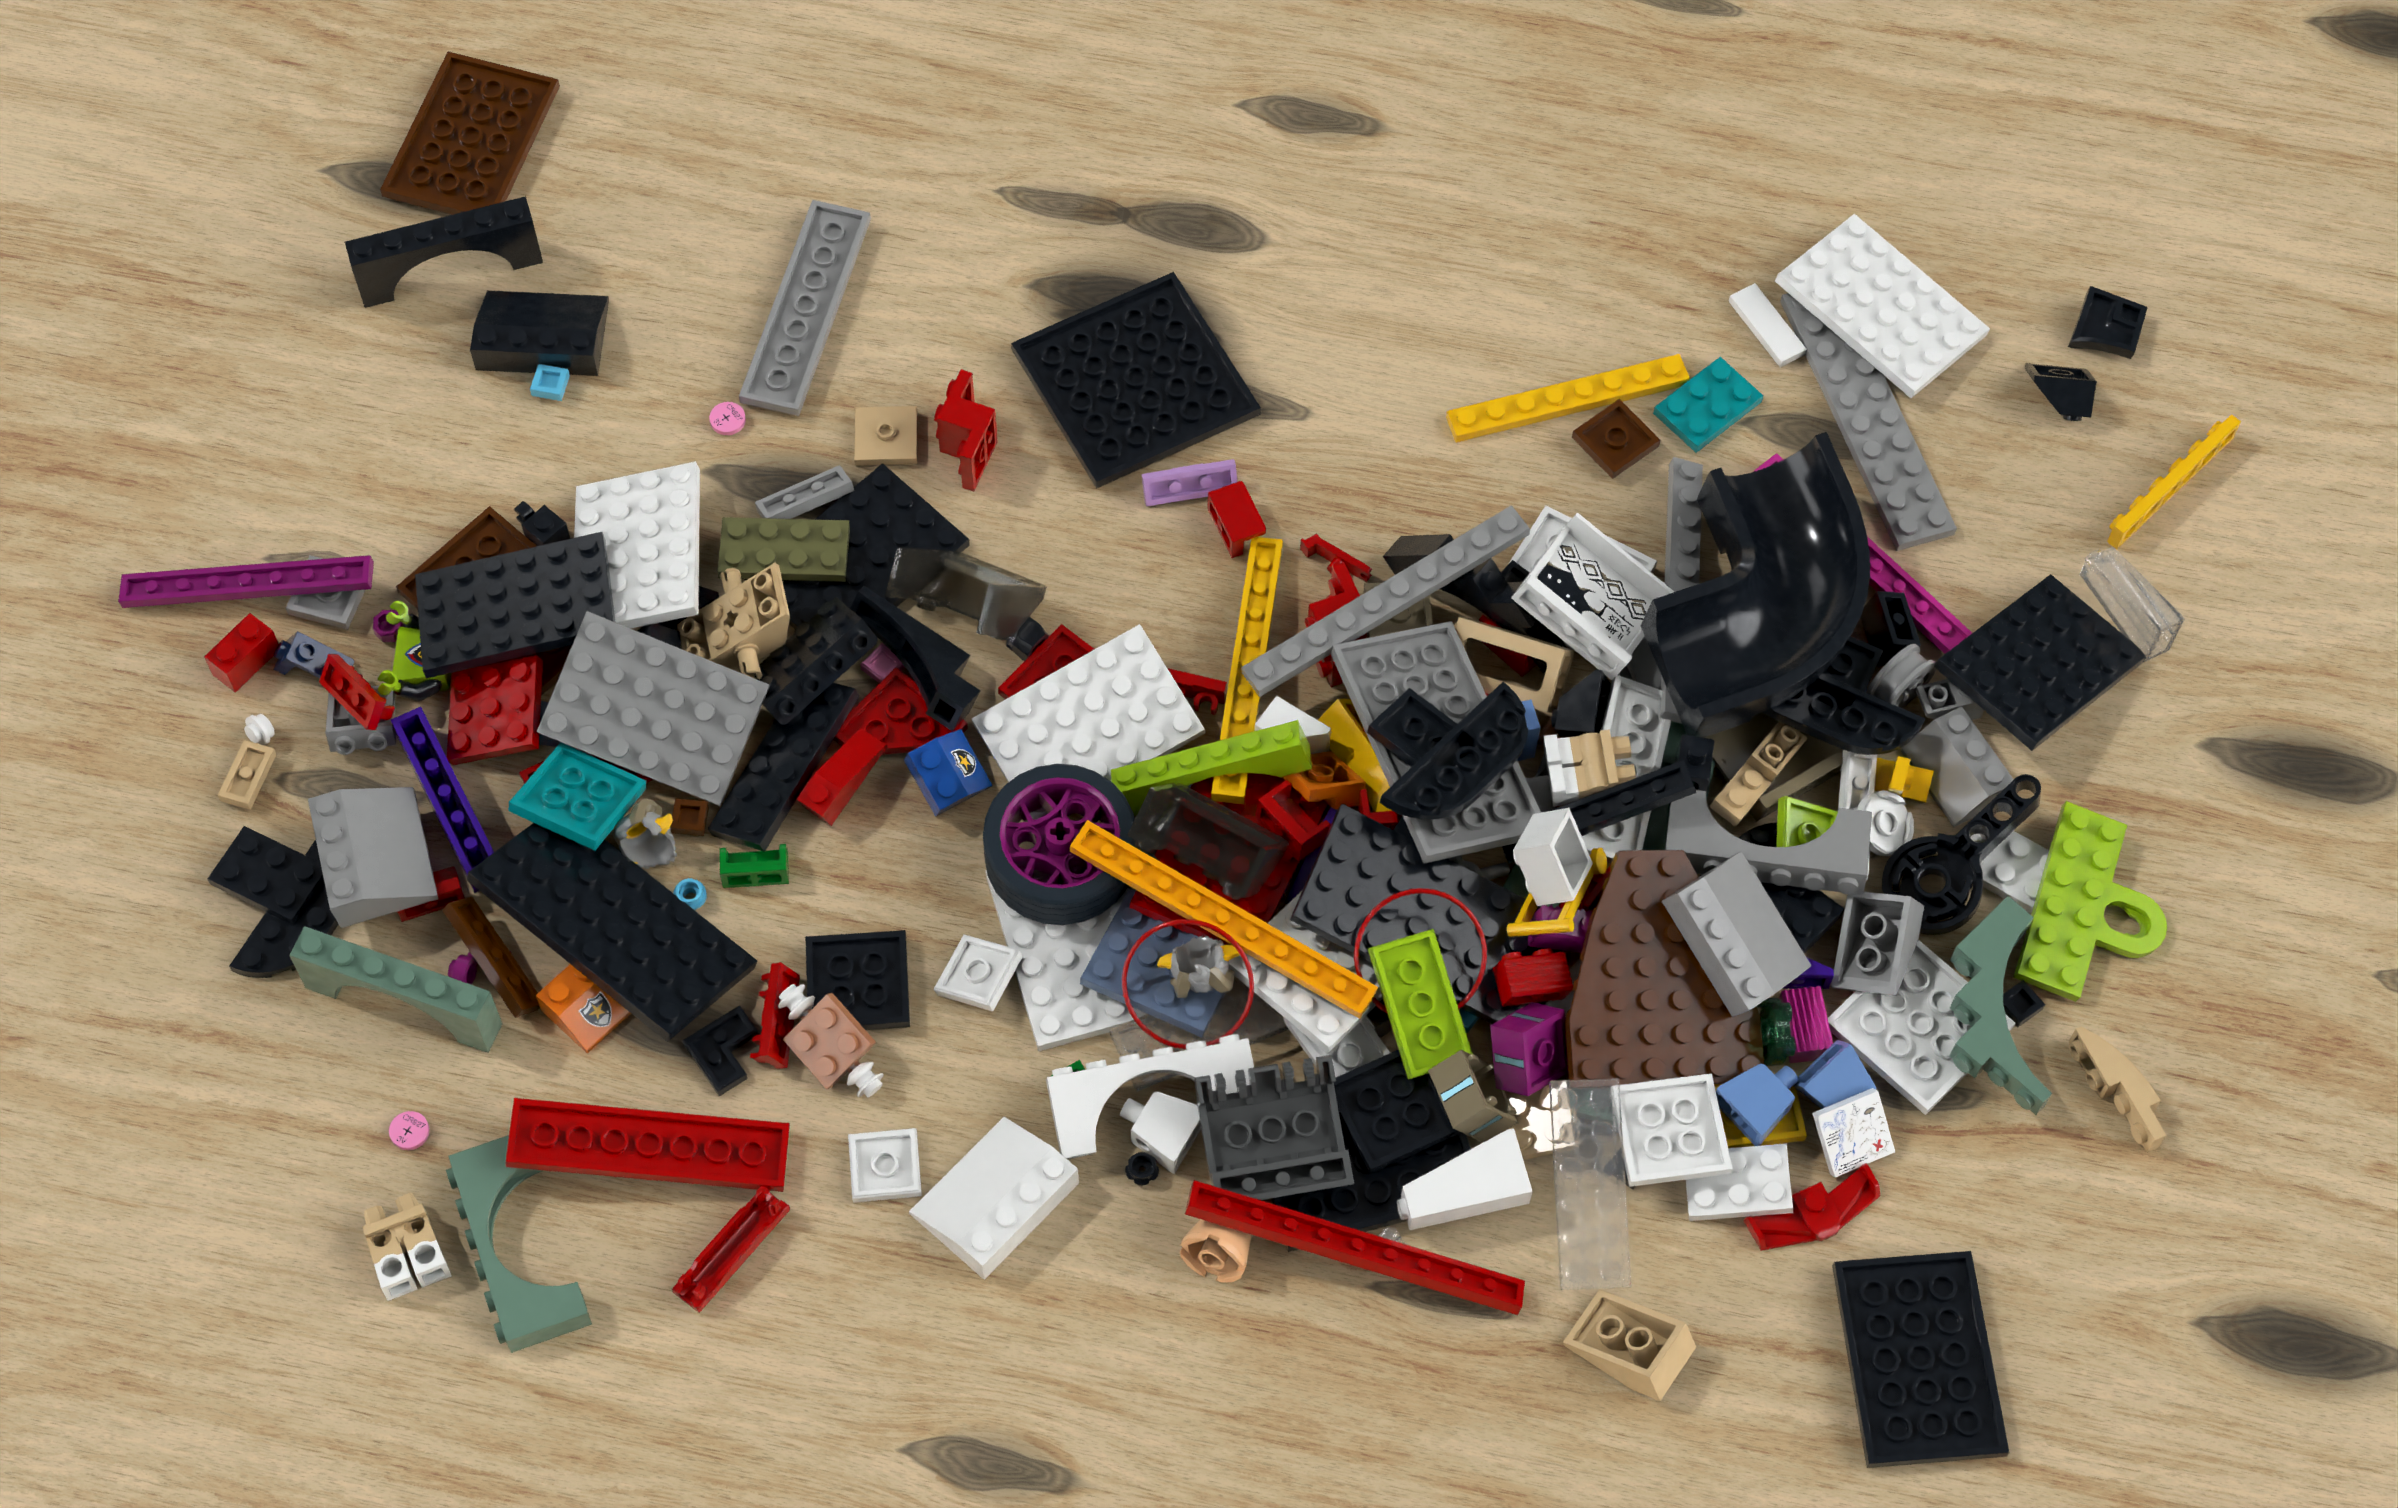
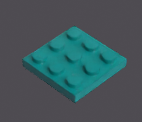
(577, 796)

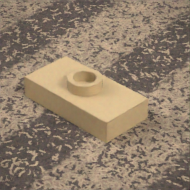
(247, 774)

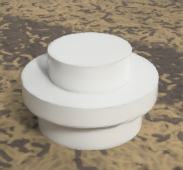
(259, 729)

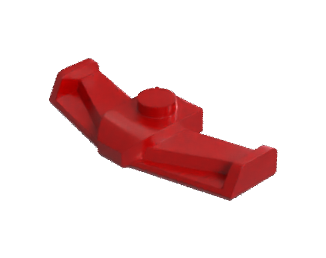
(1816, 1212)

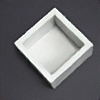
(1552, 857)

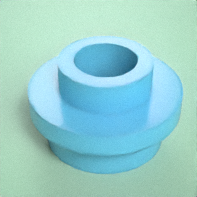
(691, 886)

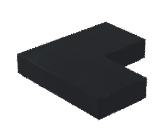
(714, 1045)

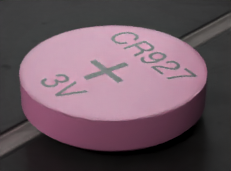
(727, 418)
(409, 1130)

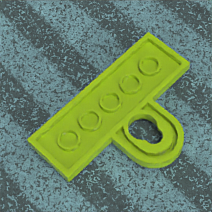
(2073, 902)

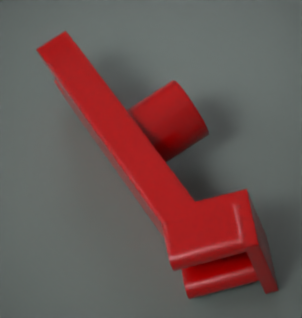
(1317, 545)

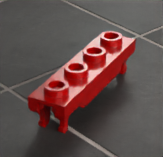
(730, 1249)

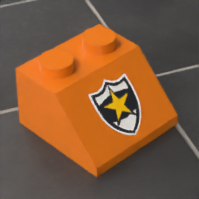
(580, 1008)

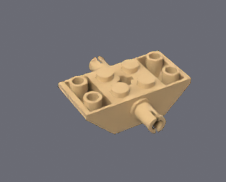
(741, 623)

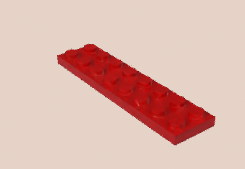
(647, 1144)

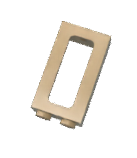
(1556, 657)

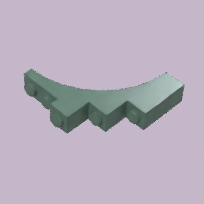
(1980, 1004)

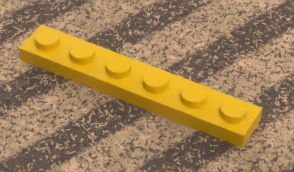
(2179, 474)

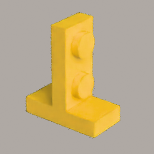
(1903, 779)

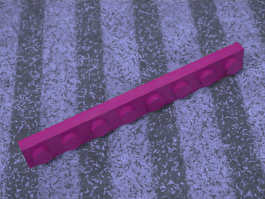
(246, 581)

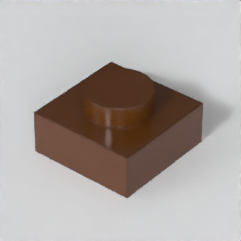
(689, 817)

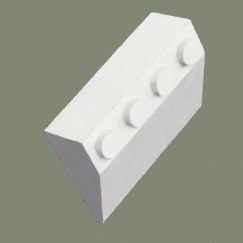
(996, 1196)

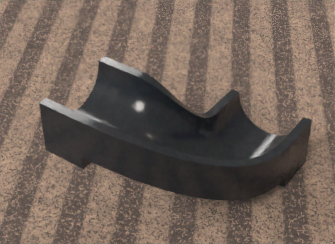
(1783, 607)

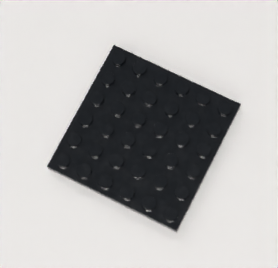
(1135, 379)

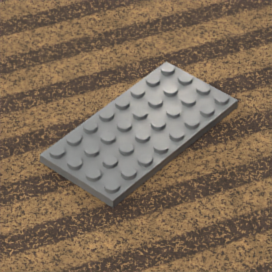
(1439, 670)

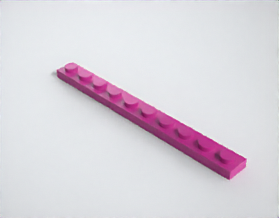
(1927, 613)

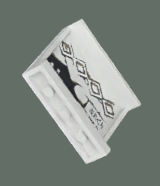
(1591, 595)

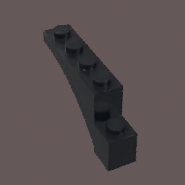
(925, 654)

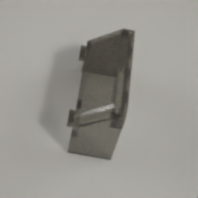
(965, 585)

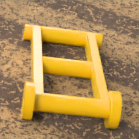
(1565, 921)

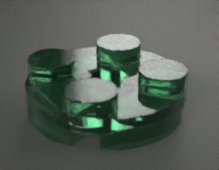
(1776, 1031)

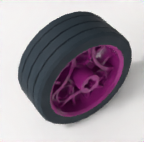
(1061, 792)

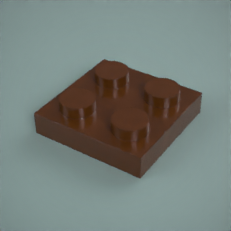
(1616, 438)

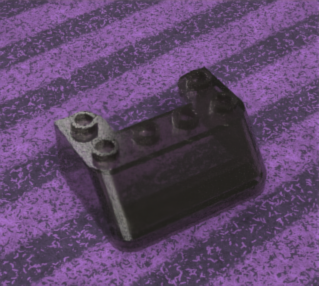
(1210, 836)

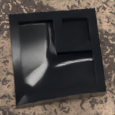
(2108, 324)

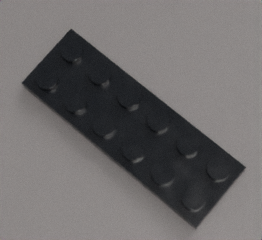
(781, 770)

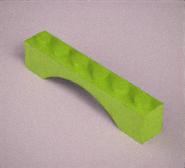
(1268, 751)

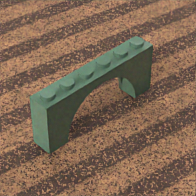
(331, 963)
(525, 1309)

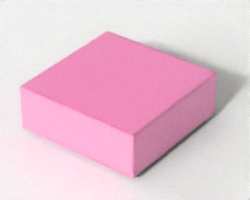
(881, 663)

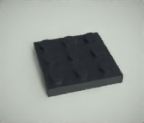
(864, 974)
(1389, 1112)

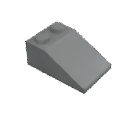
(1876, 942)

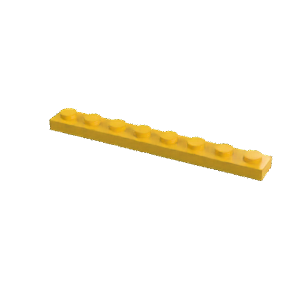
(1567, 398)

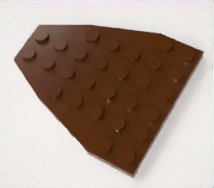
(1641, 993)

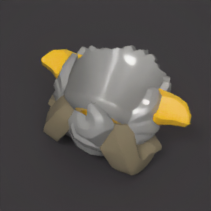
(646, 835)
(1200, 966)

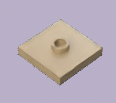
(885, 435)

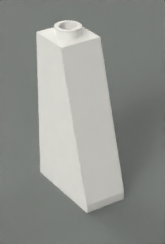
(1470, 1185)

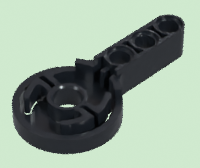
(1958, 859)

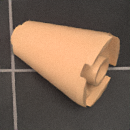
(1216, 1251)

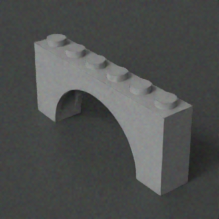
(1829, 863)

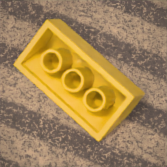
(1355, 749)

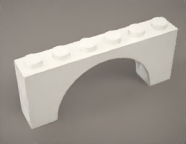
(1080, 1095)

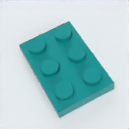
(1708, 404)

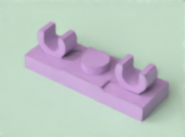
(1187, 482)

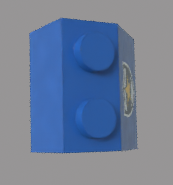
(947, 771)

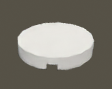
(1889, 823)

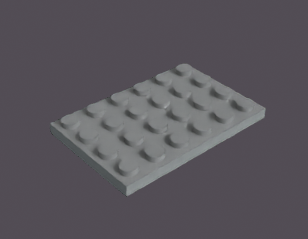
(653, 708)

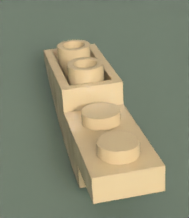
(1758, 773)
(2116, 1075)

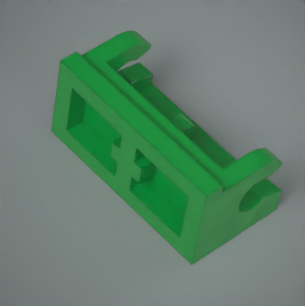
(754, 868)

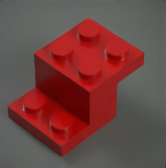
(966, 429)
(1341, 593)

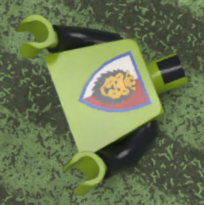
(407, 674)

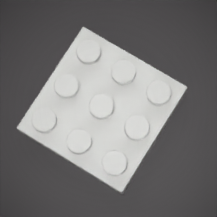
(1673, 1130)

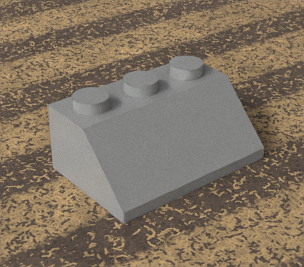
(1963, 764)

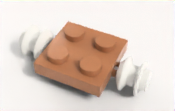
(829, 1040)

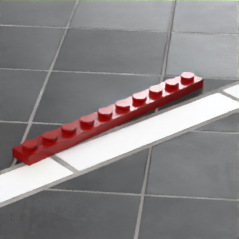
(1355, 1247)

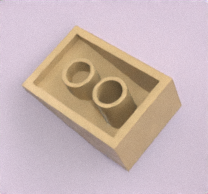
(1632, 1343)

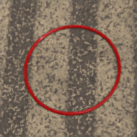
(1433, 892)
(1203, 924)

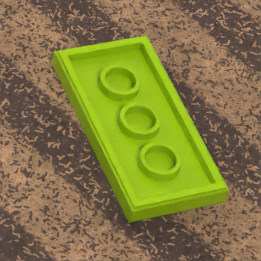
(1419, 1001)

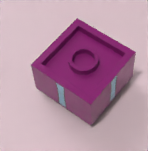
(1529, 1049)

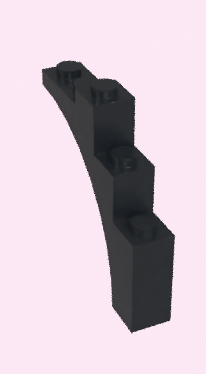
(1480, 587)

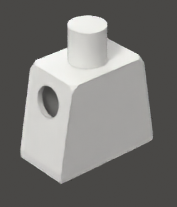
(1163, 1127)

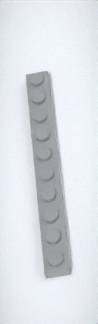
(1682, 542)
(1385, 600)

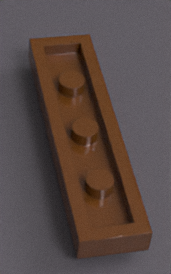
(492, 956)

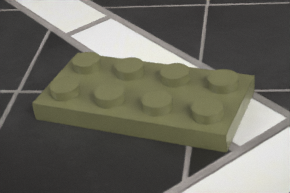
(799, 546)

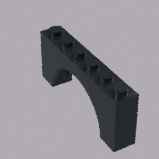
(387, 256)

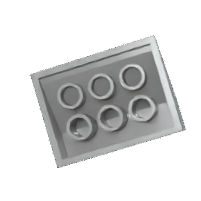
(372, 852)
(1737, 934)

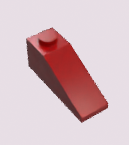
(841, 776)

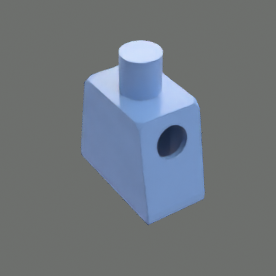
(1834, 1076)
(1757, 1100)

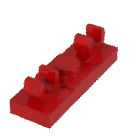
(1201, 688)
(354, 693)
(775, 1019)

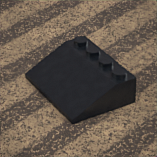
(539, 328)

